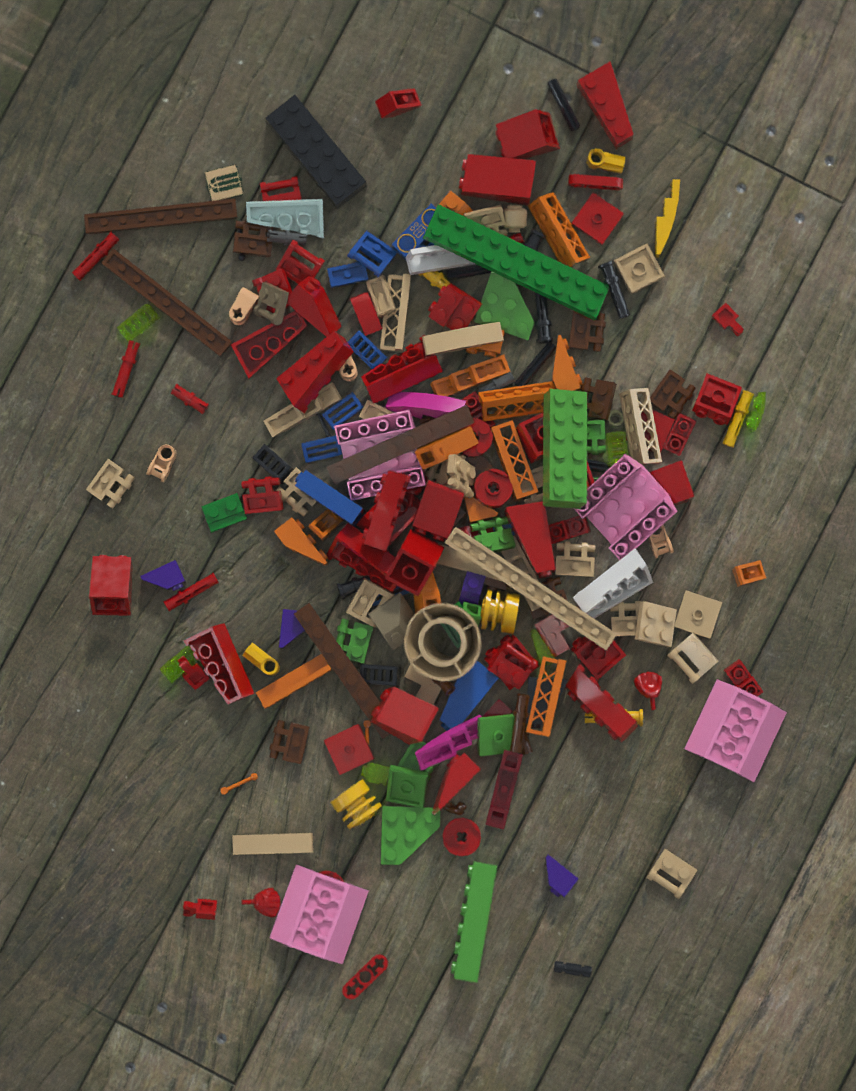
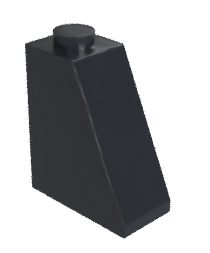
(541, 705)

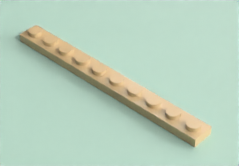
(531, 588)

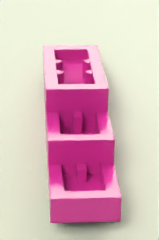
(423, 404)
(448, 743)

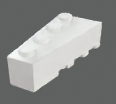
(614, 585)

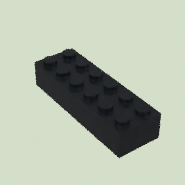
(316, 152)

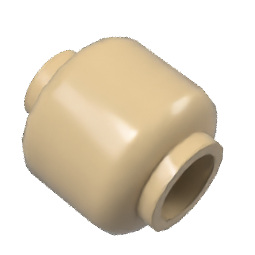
(515, 217)

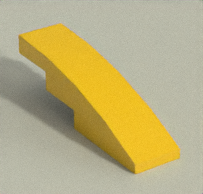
(664, 224)

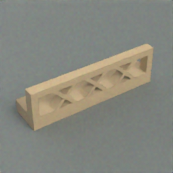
(406, 280)
(636, 426)

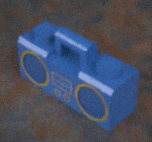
(413, 235)

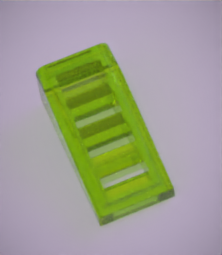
(154, 317)
(614, 440)
(540, 647)

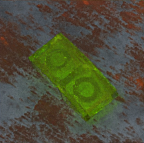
(755, 417)
(172, 669)

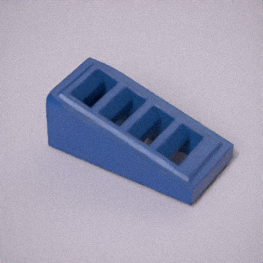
(355, 338)

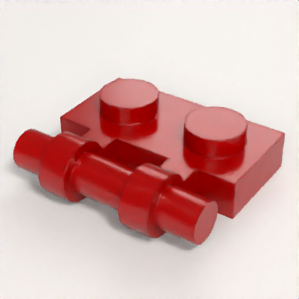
(262, 501)

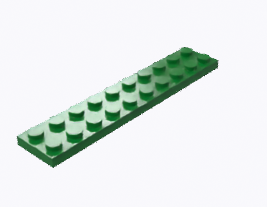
(516, 262)

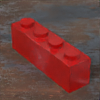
(401, 372)
(387, 510)
(350, 551)
(220, 659)
(600, 705)

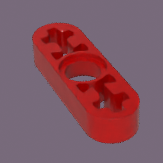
(595, 182)
(351, 983)

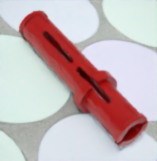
(97, 254)
(125, 369)
(190, 592)

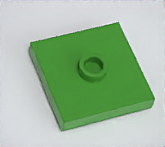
(494, 734)
(407, 786)

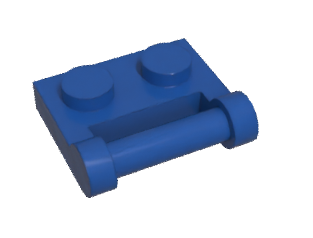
(374, 249)

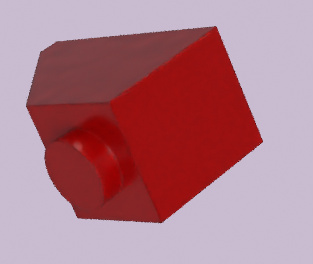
(397, 102)

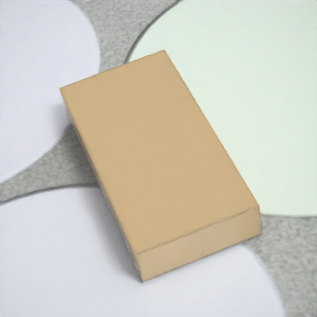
(381, 296)

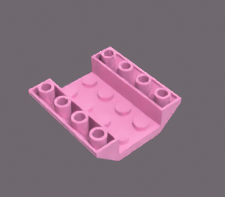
(369, 432)
(627, 505)
(735, 730)
(319, 914)

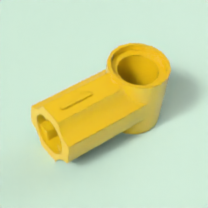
(607, 161)
(260, 659)

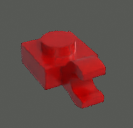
(726, 317)
(193, 674)
(203, 909)

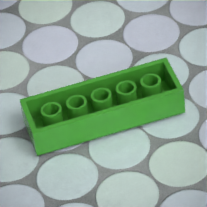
(565, 449)
(475, 921)

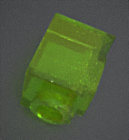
(375, 773)

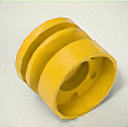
(500, 611)
(356, 804)

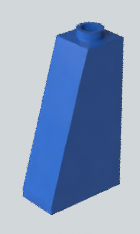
(329, 498)
(468, 693)

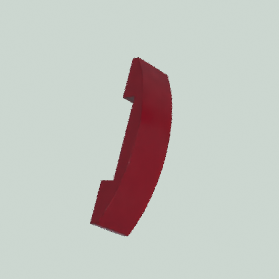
(504, 789)

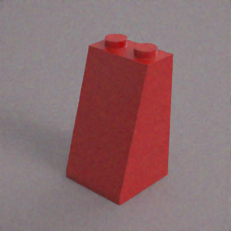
(498, 178)
(533, 535)

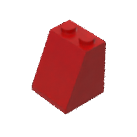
(527, 135)
(675, 482)
(438, 511)
(414, 562)
(111, 585)
(403, 715)

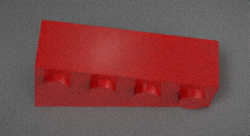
(314, 370)

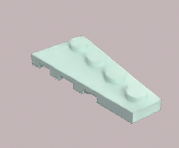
(292, 215)

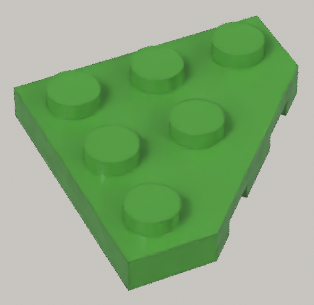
(505, 304)
(405, 831)

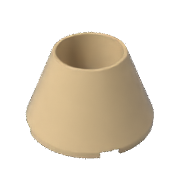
(423, 653)

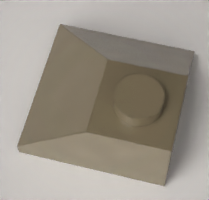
(393, 619)

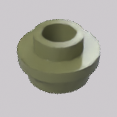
(619, 414)

